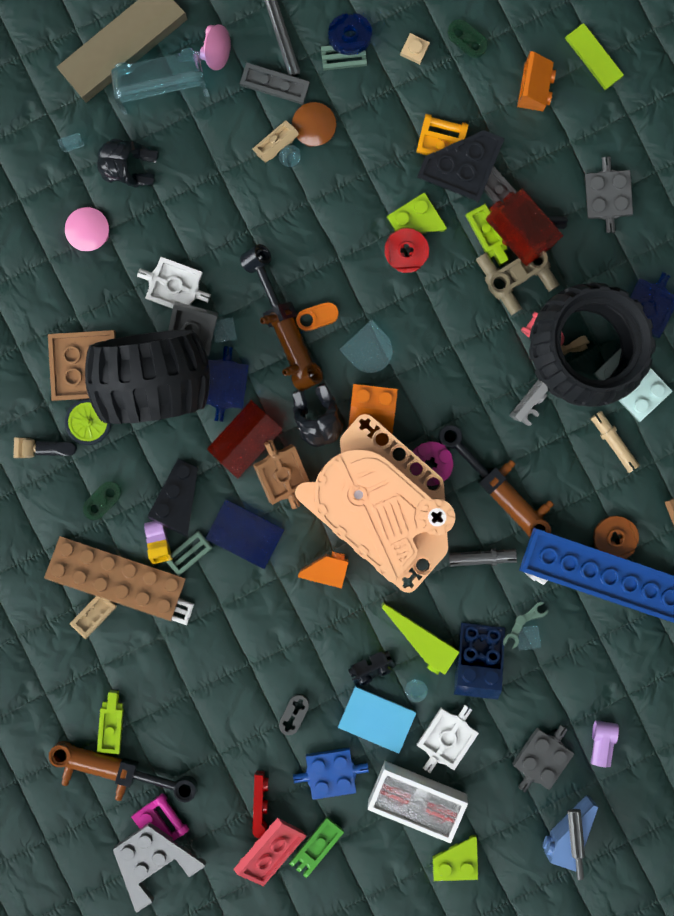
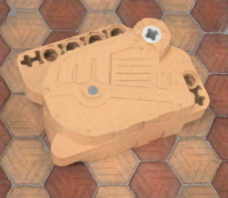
(381, 505)

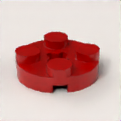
(416, 258)

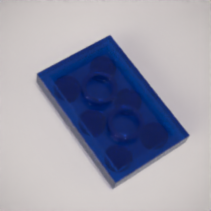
(245, 534)

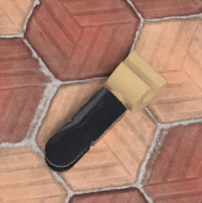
(27, 448)

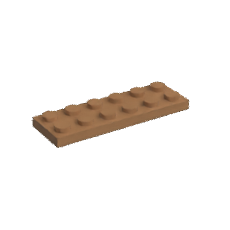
(115, 578)

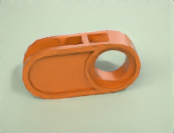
(322, 316)

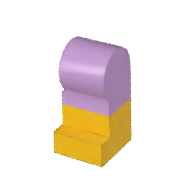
(157, 542)

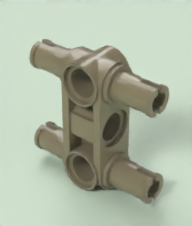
(514, 275)

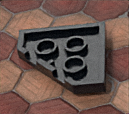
(463, 165)

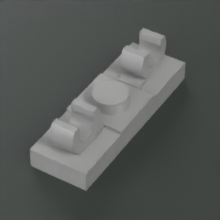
(524, 408)

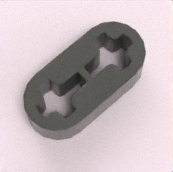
(289, 712)

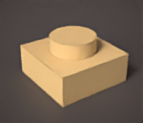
(415, 48)

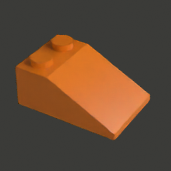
(379, 404)

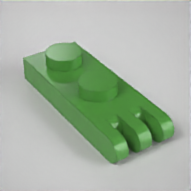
(317, 846)

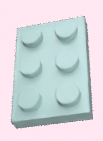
(645, 397)

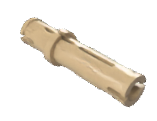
(614, 441)

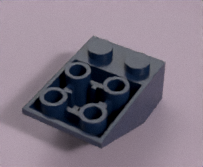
(480, 661)

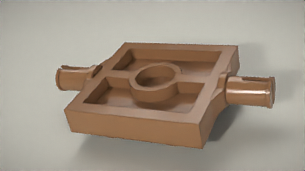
(281, 473)

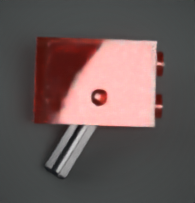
(525, 226)

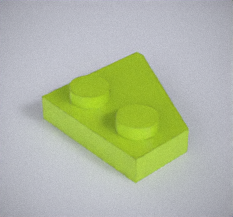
(417, 215)

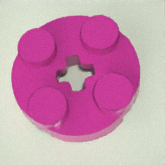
(442, 458)

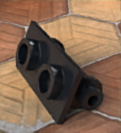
(379, 666)

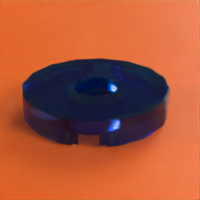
(354, 44)

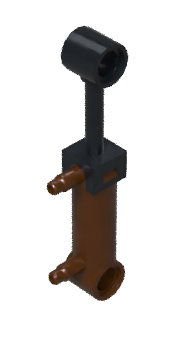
(281, 317)

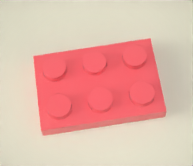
(270, 852)

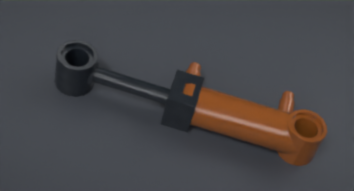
(499, 488)
(115, 769)

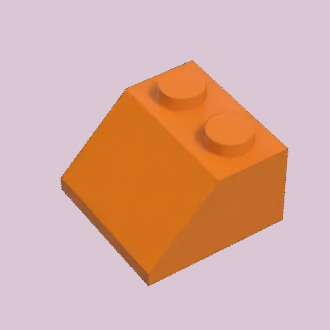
(535, 82)
(326, 570)

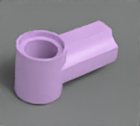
(604, 737)

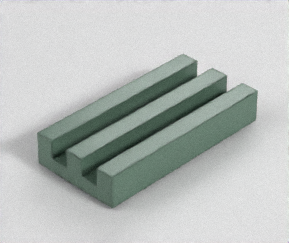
(341, 65)
(202, 541)

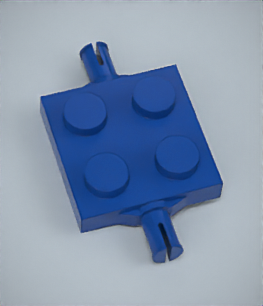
(330, 773)

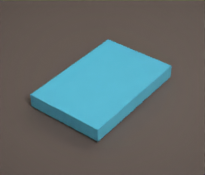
(377, 719)

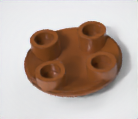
(314, 124)

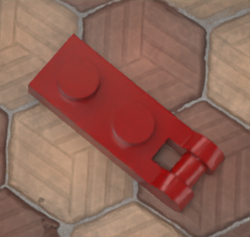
(260, 805)

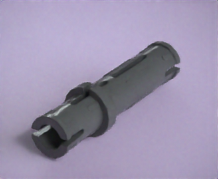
(483, 557)

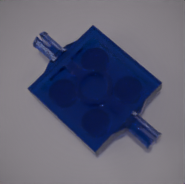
(657, 302)
(226, 384)

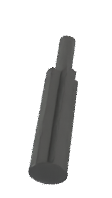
(576, 840)

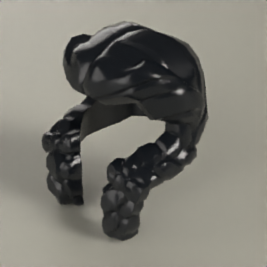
(114, 166)
(324, 429)

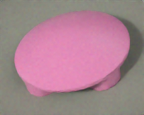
(216, 47)
(87, 229)

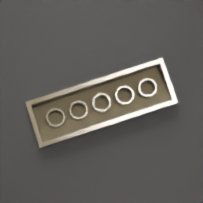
(121, 41)

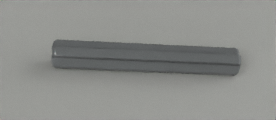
(282, 37)

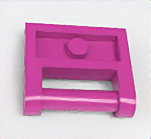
(149, 814)

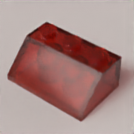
(244, 439)

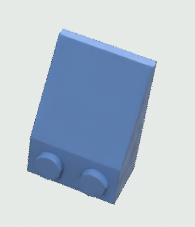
(558, 844)

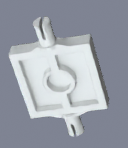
(173, 283)
(447, 738)

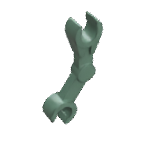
(520, 621)

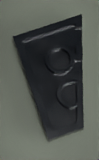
(176, 499)

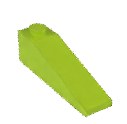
(430, 647)

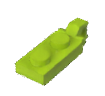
(487, 236)
(110, 724)

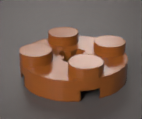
(622, 526)

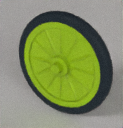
(84, 424)

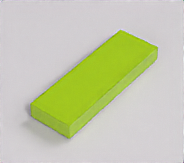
(594, 56)

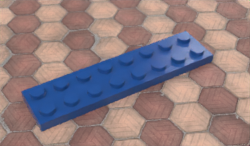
(599, 574)

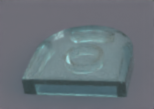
(369, 349)

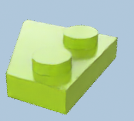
(457, 862)

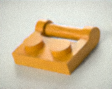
(432, 141)

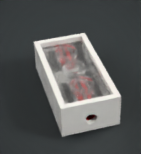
(417, 802)

